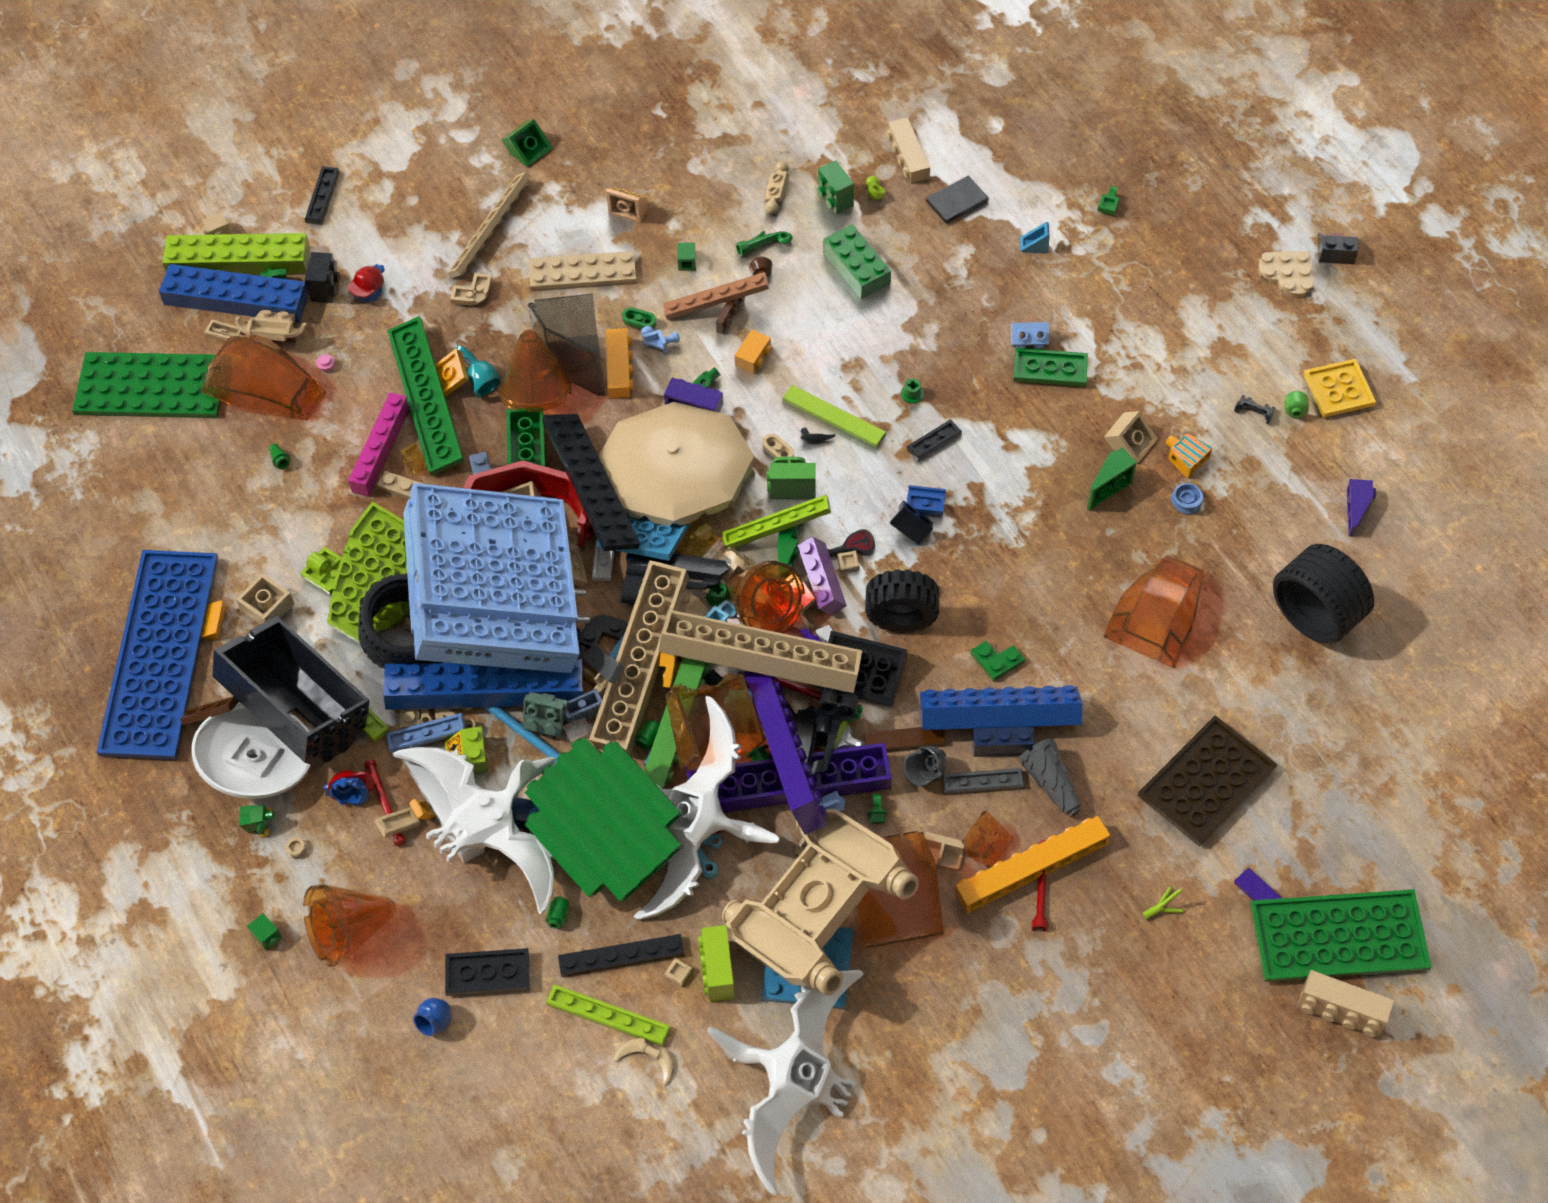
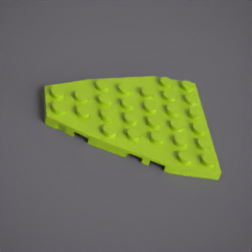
(372, 552)

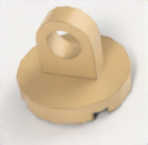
(738, 564)

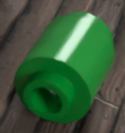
(647, 734)
(557, 912)

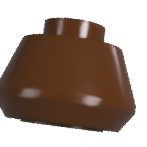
(760, 265)

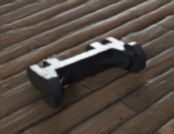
(1267, 413)

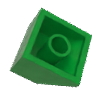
(527, 142)

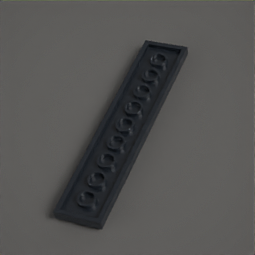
(591, 482)

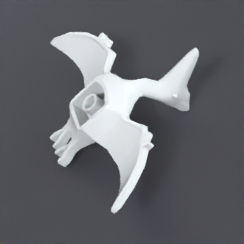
(702, 815)
(486, 816)
(796, 1074)

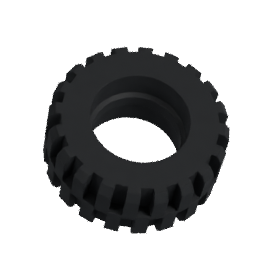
(902, 601)

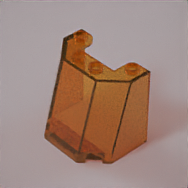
(692, 722)

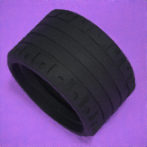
(1323, 593)
(378, 650)

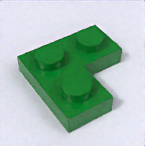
(997, 664)

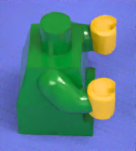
(256, 818)

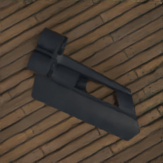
(698, 568)
(821, 725)

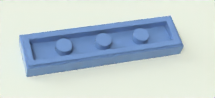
(425, 732)

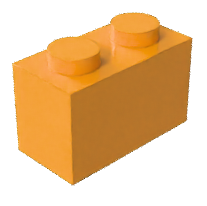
(753, 351)

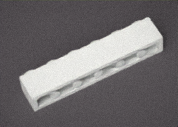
(438, 801)

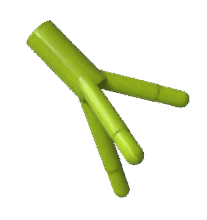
(1163, 901)

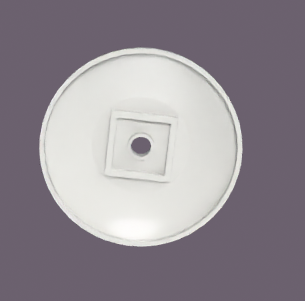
(223, 762)

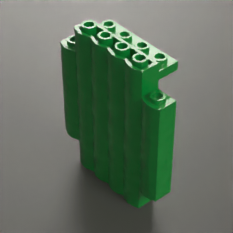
(603, 819)

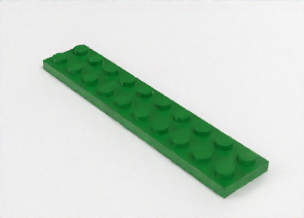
(425, 396)

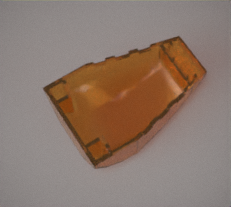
(261, 376)
(1158, 611)

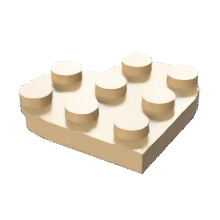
(1288, 270)

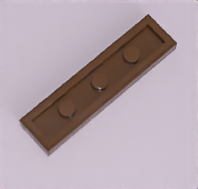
(906, 738)

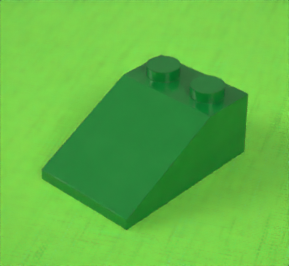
(1113, 477)

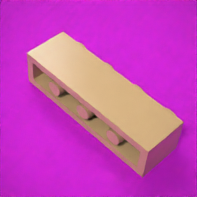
(908, 150)

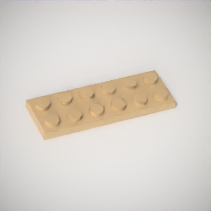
(582, 270)

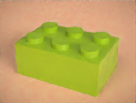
(716, 963)

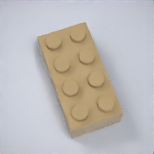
(1345, 1004)

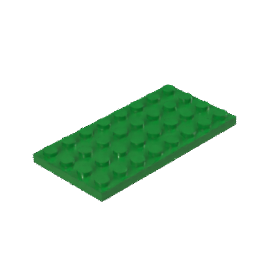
(144, 385)
(1340, 935)

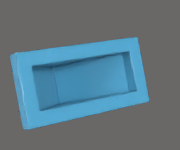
(1036, 240)

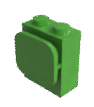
(791, 478)

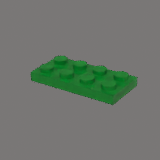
(1050, 367)

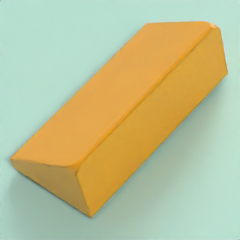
(213, 620)

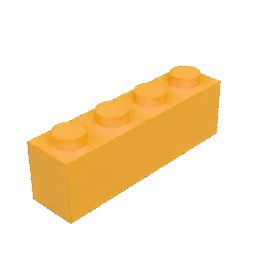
(618, 363)

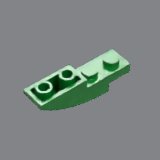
(788, 545)

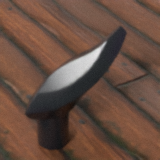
(806, 436)

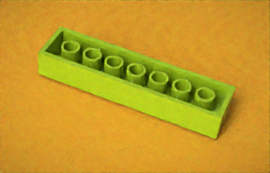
(239, 252)

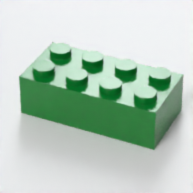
(857, 261)
(526, 436)

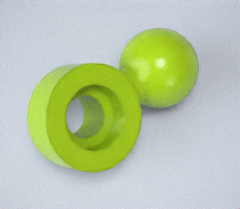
(874, 189)

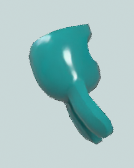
(481, 373)

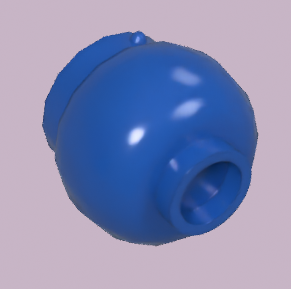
(432, 1016)

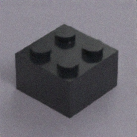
(322, 277)

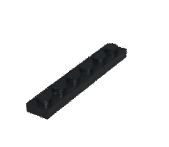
(621, 955)

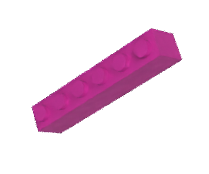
(379, 444)

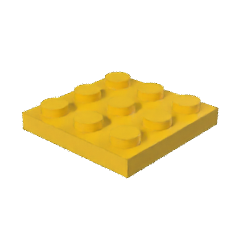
(1339, 388)

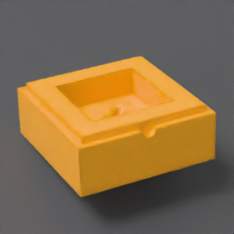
(422, 809)

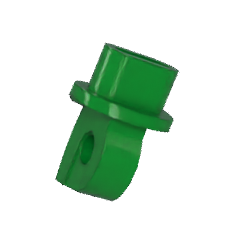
(277, 273)
(708, 377)
(877, 815)

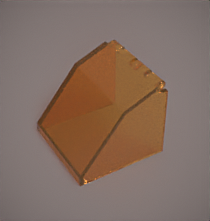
(890, 920)

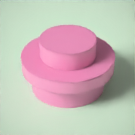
(325, 362)

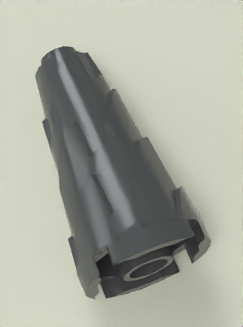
(1051, 774)

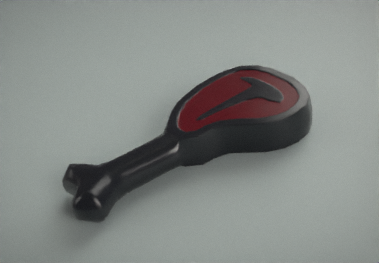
(859, 541)

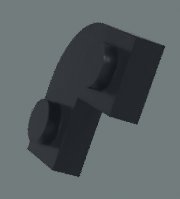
(600, 626)

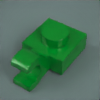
(1109, 203)

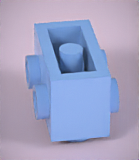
(1029, 333)

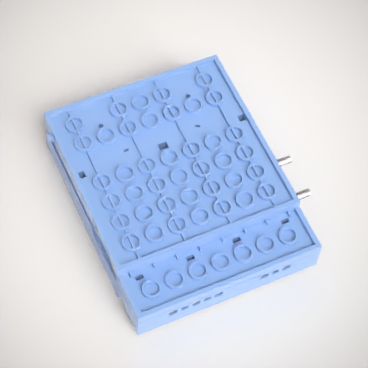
(490, 579)

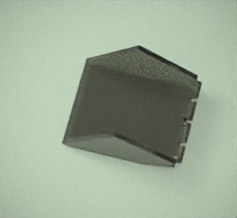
(571, 335)

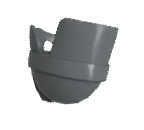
(925, 765)

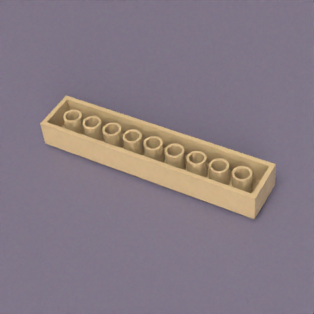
(760, 651)
(639, 655)

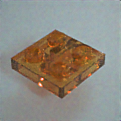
(987, 840)

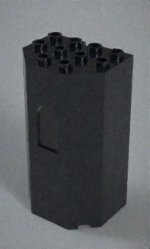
(279, 673)

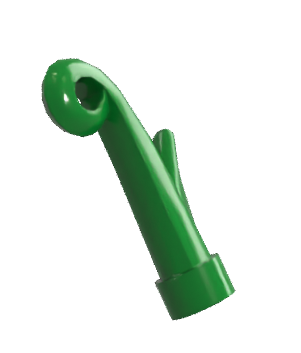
(761, 239)

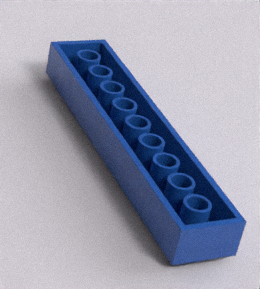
(472, 685)

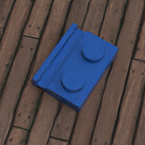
(926, 499)

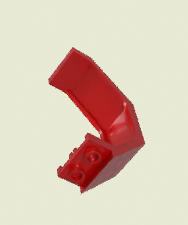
(548, 481)

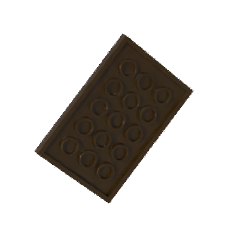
(1207, 780)

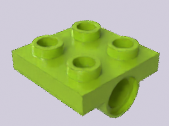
(322, 569)

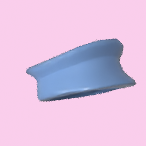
(1187, 498)

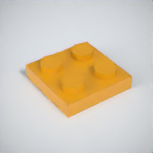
(452, 371)

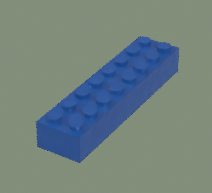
(232, 292)
(1000, 707)

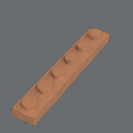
(716, 296)

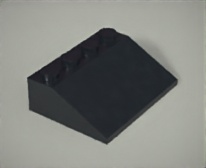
(878, 670)

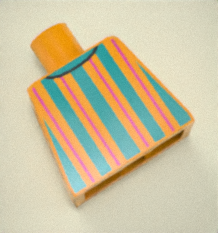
(1188, 453)

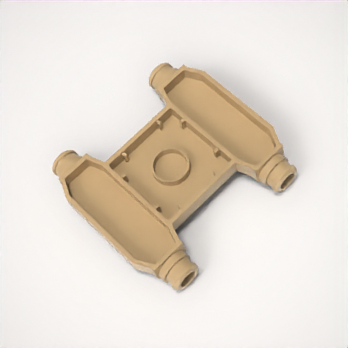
(816, 899)

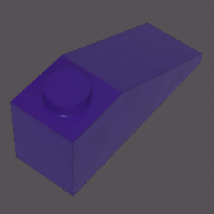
(1358, 501)

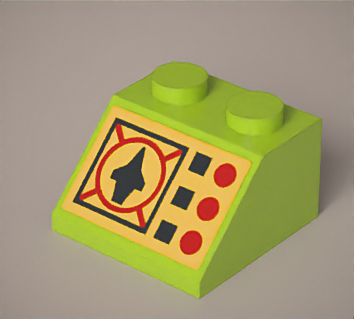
(472, 744)

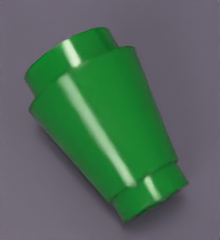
(279, 457)

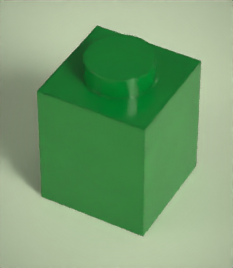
(686, 256)
(264, 931)

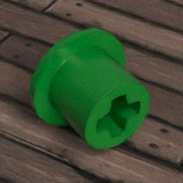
(912, 391)
(717, 595)
(759, 753)

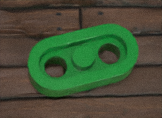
(639, 317)

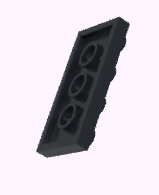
(487, 972)

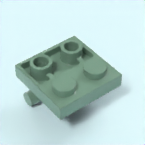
(544, 713)

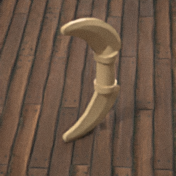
(661, 1056)

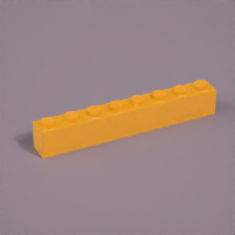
(1028, 866)

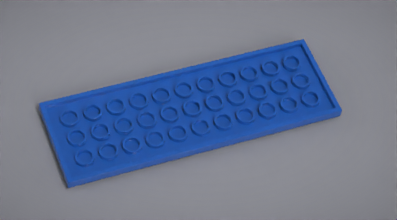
(158, 655)

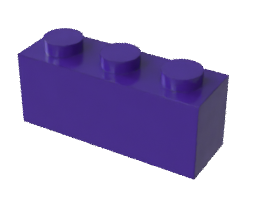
(693, 395)

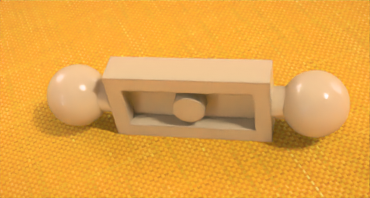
(776, 187)

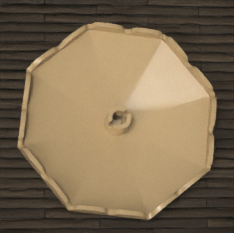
(676, 463)

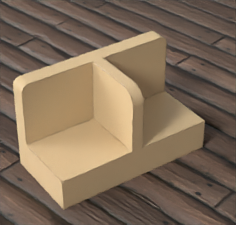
(945, 850)

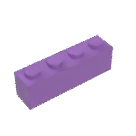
(822, 575)

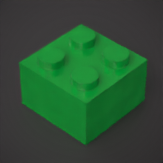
(835, 187)

